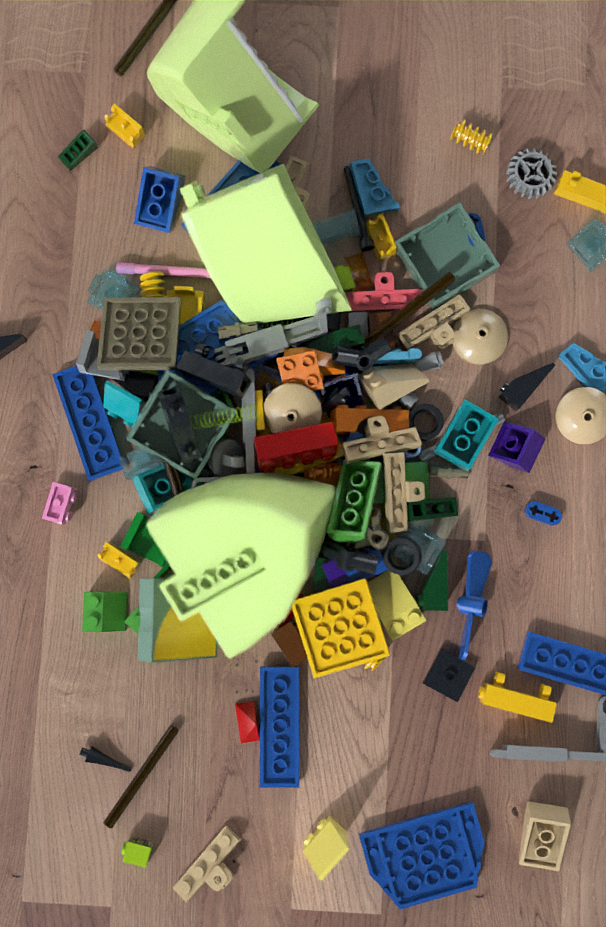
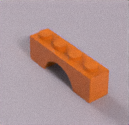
(347, 420)

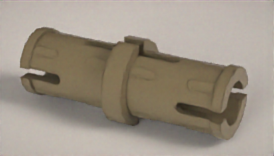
(237, 330)
(447, 471)

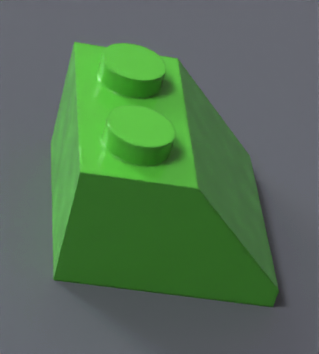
(104, 611)

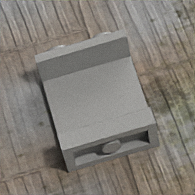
(88, 359)

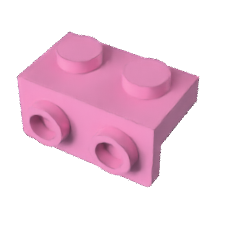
(59, 503)

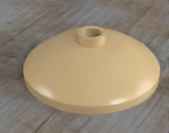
(478, 348)
(295, 400)
(571, 414)

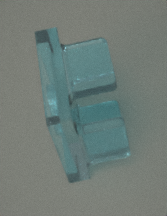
(590, 244)
(109, 285)
(140, 462)
(429, 543)

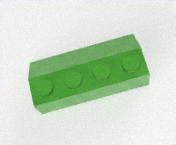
(353, 501)

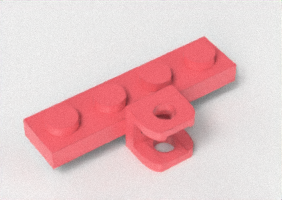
(383, 296)

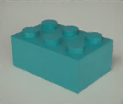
(465, 435)

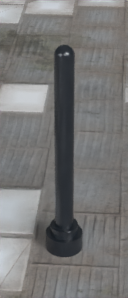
(366, 243)

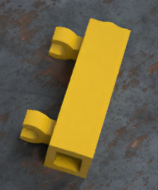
(582, 190)
(518, 702)

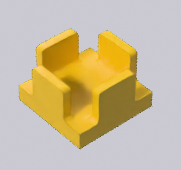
(191, 301)

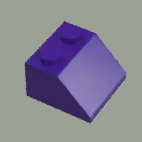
(517, 446)

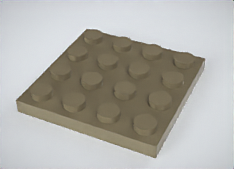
(139, 333)

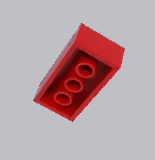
(296, 447)

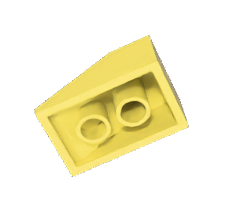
(394, 604)
(326, 846)

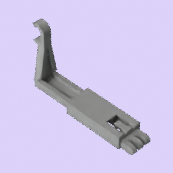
(275, 338)
(248, 430)
(559, 754)

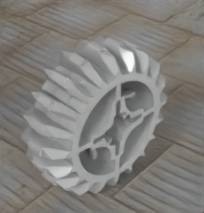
(521, 162)

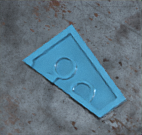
(371, 191)
(585, 367)

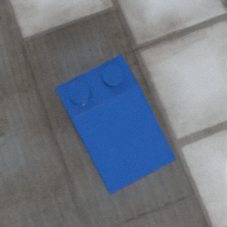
(158, 198)

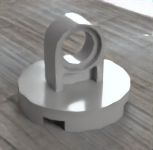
(226, 457)

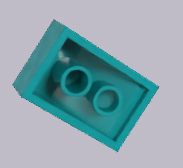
(122, 404)
(155, 487)

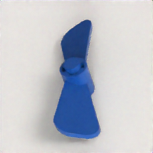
(472, 603)

